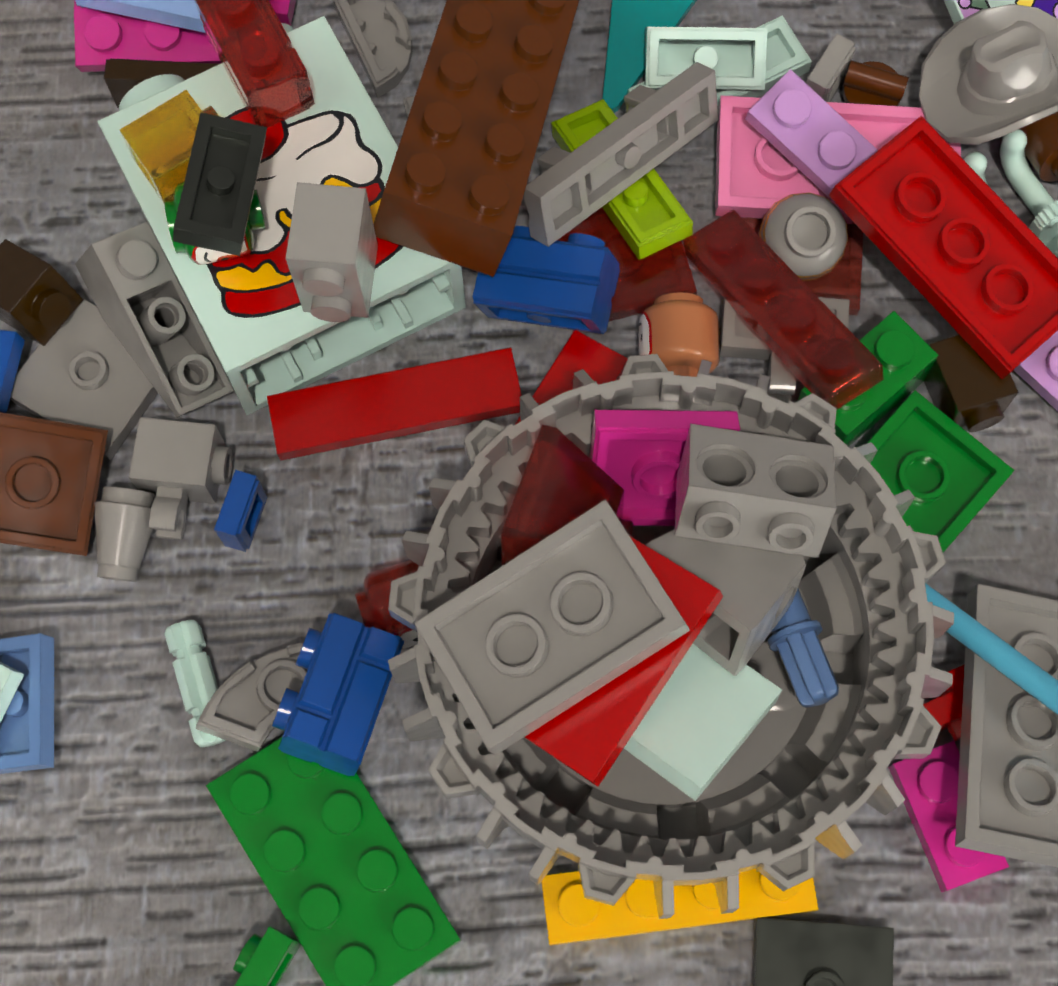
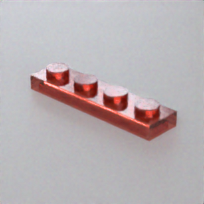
(783, 310)

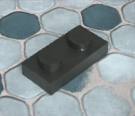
(219, 184)

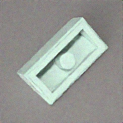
(733, 53)

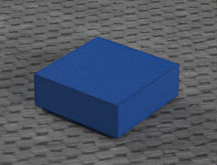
(241, 511)

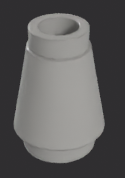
(122, 531)

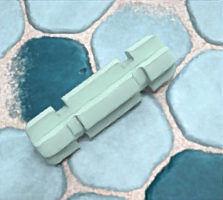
(193, 674)

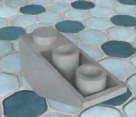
(153, 318)

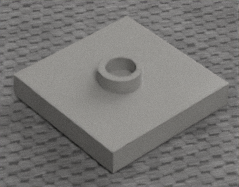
(85, 379)

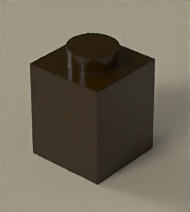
(33, 294)
(967, 387)

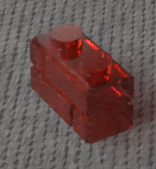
(257, 58)

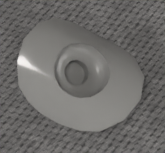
(991, 74)

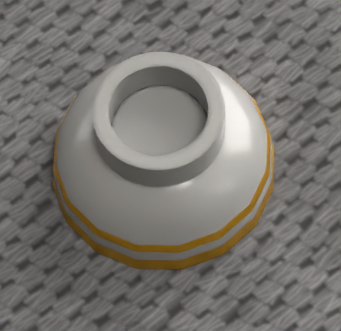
(806, 234)

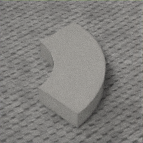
(250, 698)

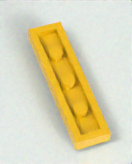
(578, 919)

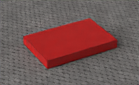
(599, 726)

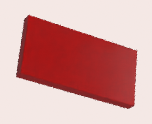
(956, 244)

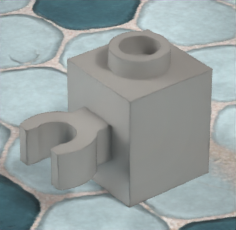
(178, 465)

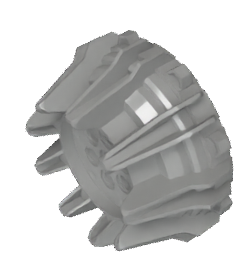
(797, 768)

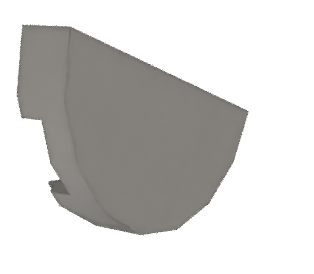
(379, 39)

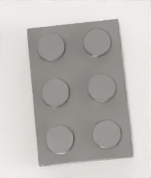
(550, 627)

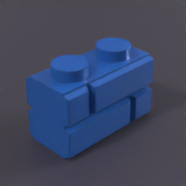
(551, 285)
(339, 695)

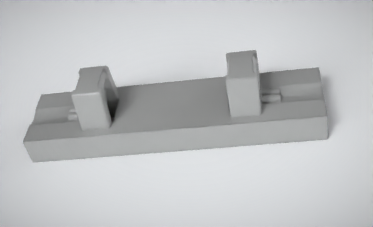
(619, 155)

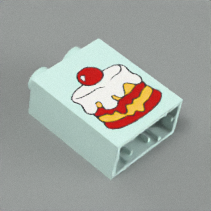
(251, 300)

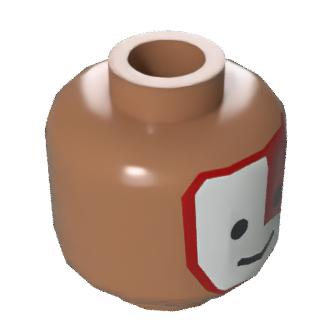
(680, 333)

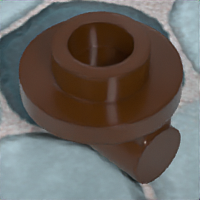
(873, 84)

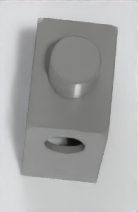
(754, 588)

